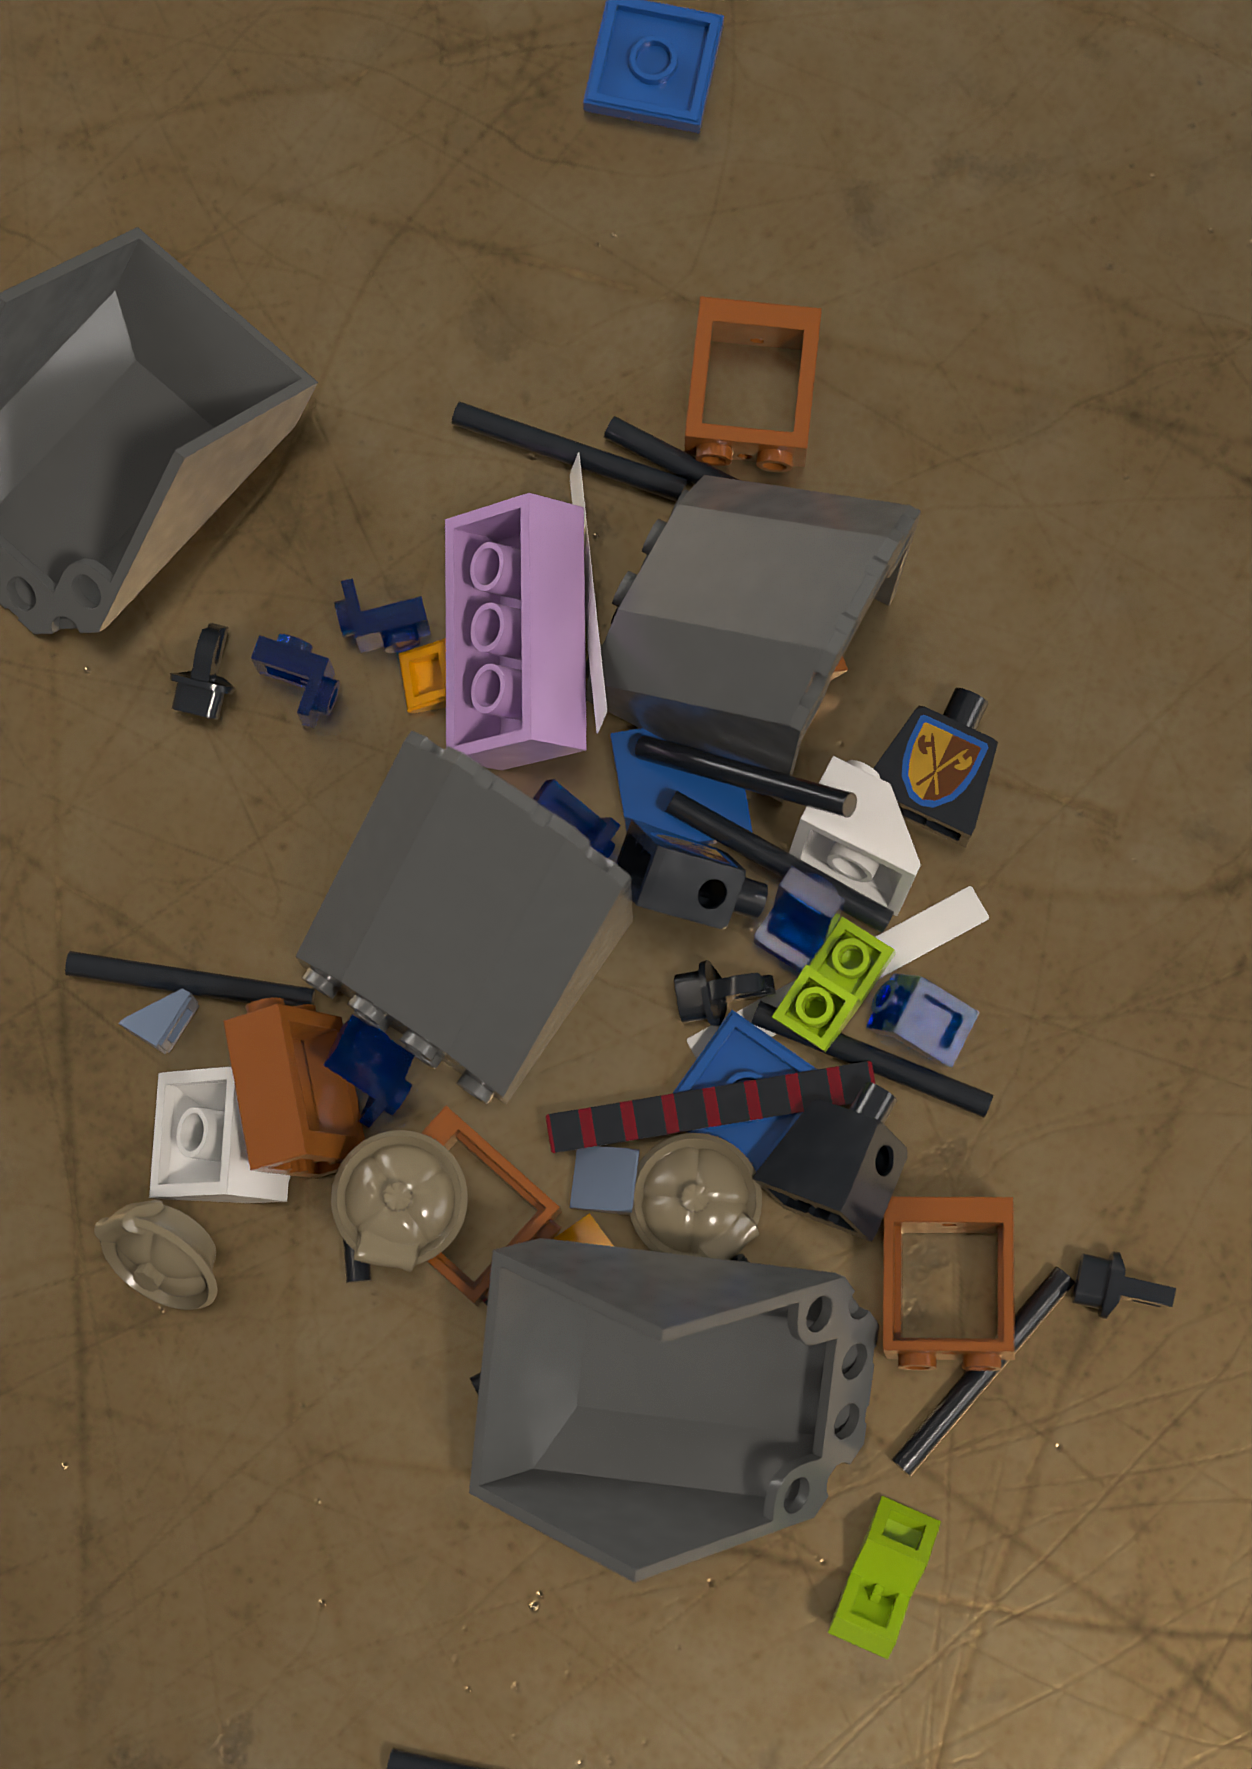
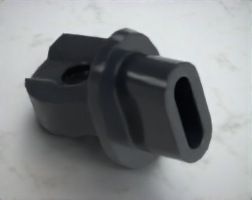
(202, 689)
(706, 994)
(1103, 1283)

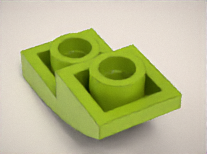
(834, 984)

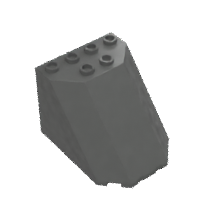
(123, 426)
(742, 610)
(465, 919)
(664, 1398)

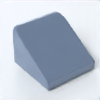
(163, 1020)
(604, 1179)

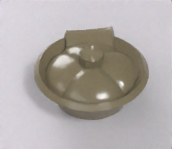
(696, 1197)
(399, 1199)
(160, 1254)

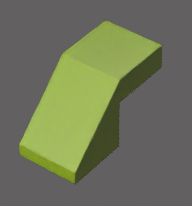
(884, 1577)

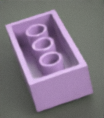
(516, 632)

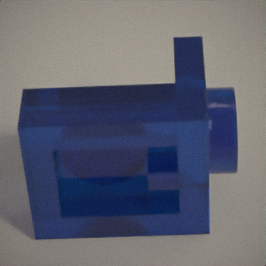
(922, 1017)

